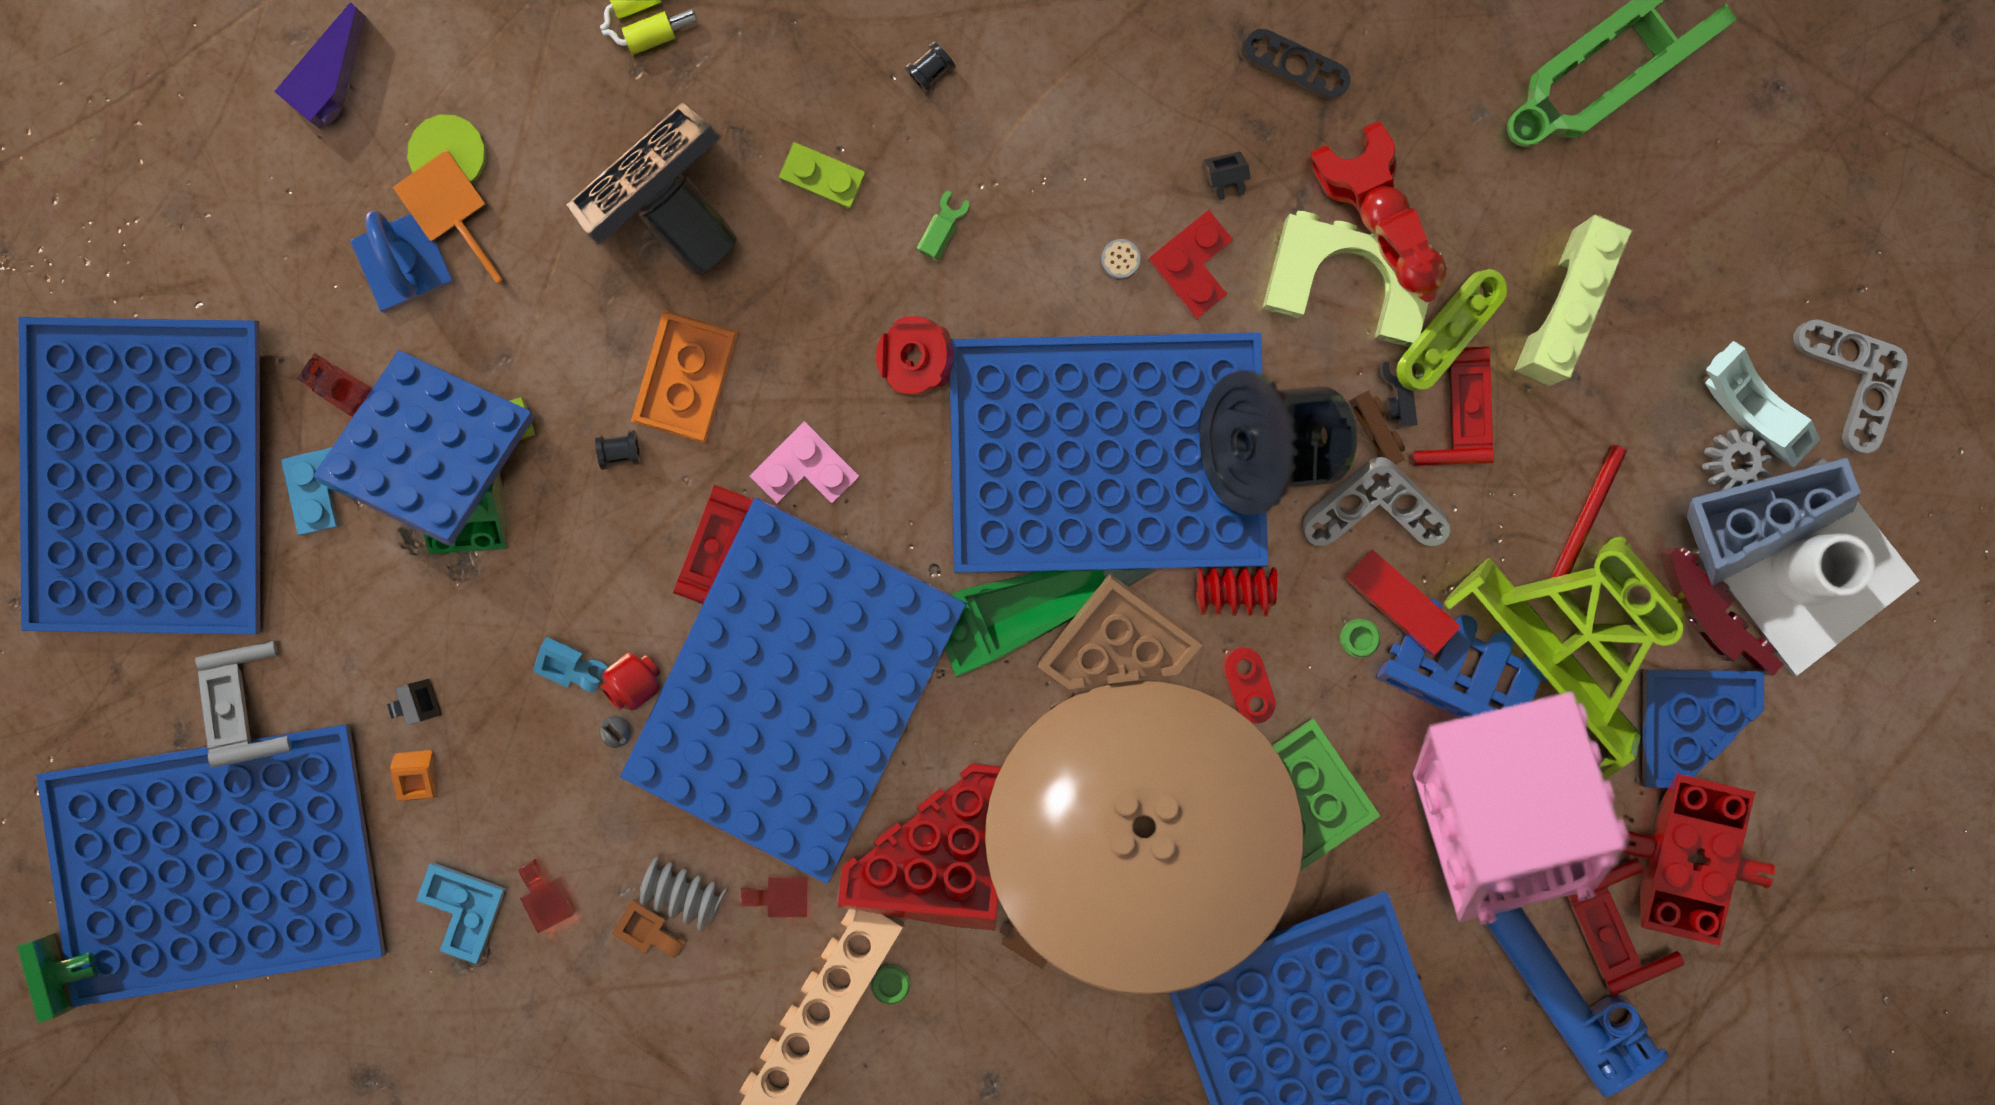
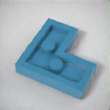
(310, 501)
(472, 905)

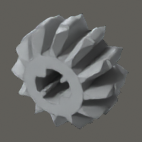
(1736, 446)

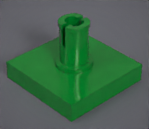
(49, 975)

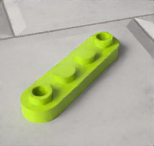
(1451, 330)

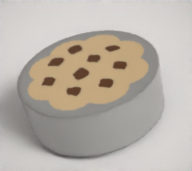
(1120, 259)

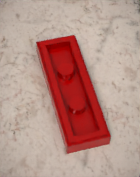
(1402, 603)

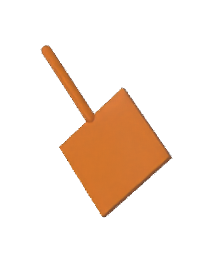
(440, 199)

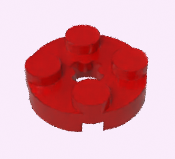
(936, 357)

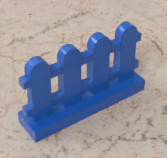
(1445, 672)

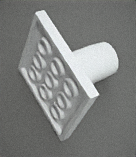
(1821, 587)

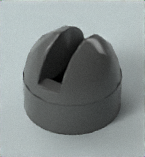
(622, 726)

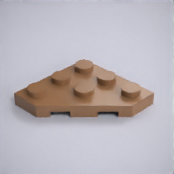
(1118, 641)

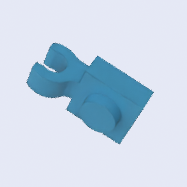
(564, 666)

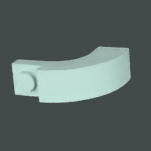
(1758, 408)

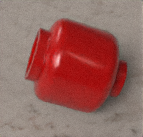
(630, 681)

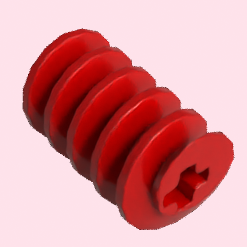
(1236, 590)

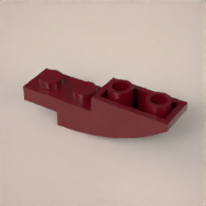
(1706, 609)

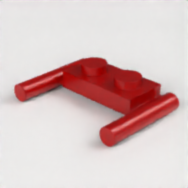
(1469, 412)
(711, 543)
(1610, 940)

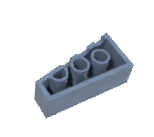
(1768, 515)

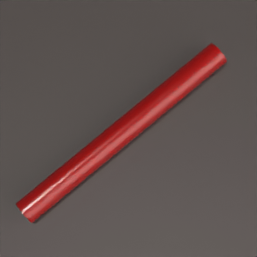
(1590, 511)

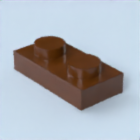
(1370, 415)

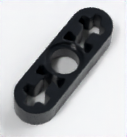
(1318, 86)

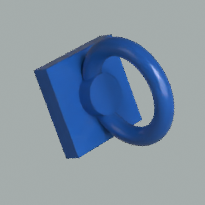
(399, 260)

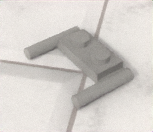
(226, 706)

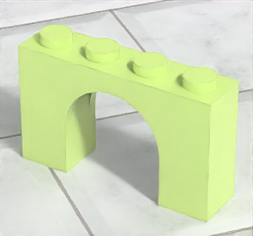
(1309, 242)
(1591, 262)

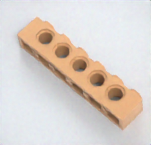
(800, 1068)

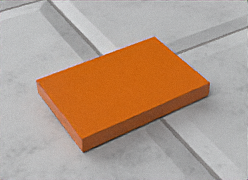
(685, 376)

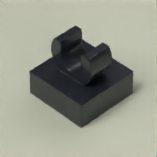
(1227, 170)
(414, 703)

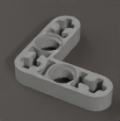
(1868, 366)
(1382, 493)

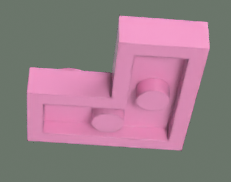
(800, 457)

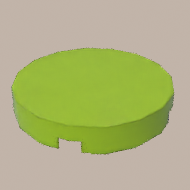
(450, 134)

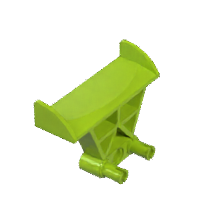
(1619, 569)

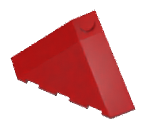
(933, 863)

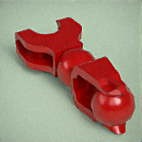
(1384, 210)

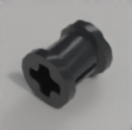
(930, 67)
(618, 450)

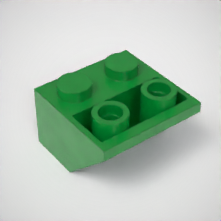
(483, 529)

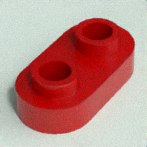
(1250, 685)

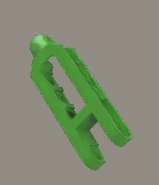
(1540, 117)

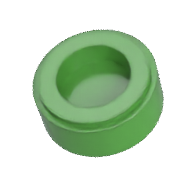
(1360, 638)
(890, 984)

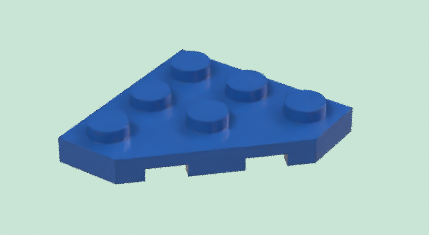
(1693, 718)

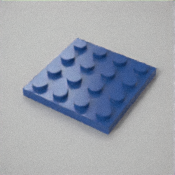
(424, 447)

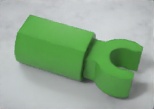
(941, 228)

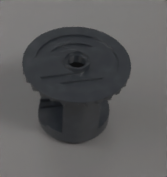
(1283, 440)

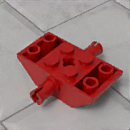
(1687, 896)

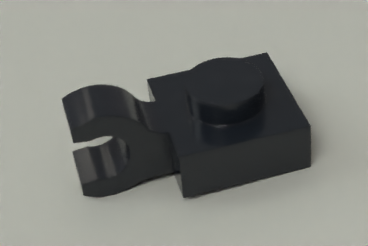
(1402, 403)

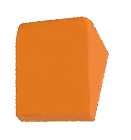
(413, 775)

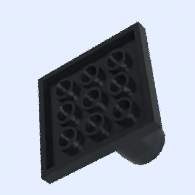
(668, 202)

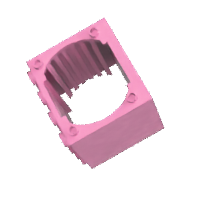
(1518, 807)

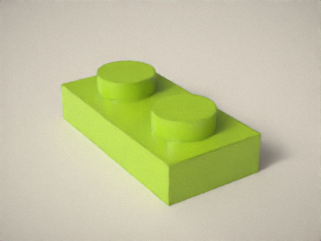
(822, 175)

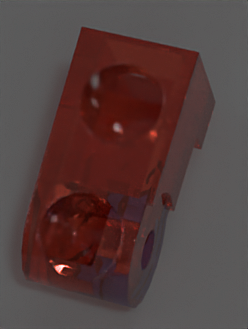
(334, 384)

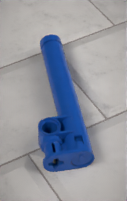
(1602, 1047)

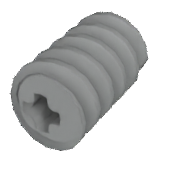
(680, 895)

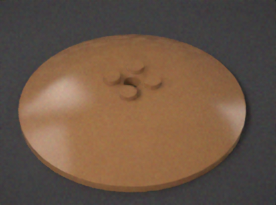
(1132, 907)

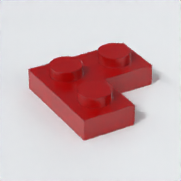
(1183, 262)

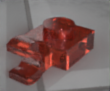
(784, 896)
(545, 902)

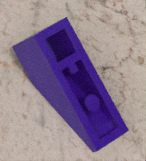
(323, 75)

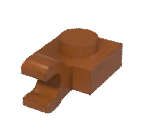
(643, 928)

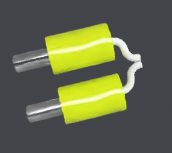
(649, 31)

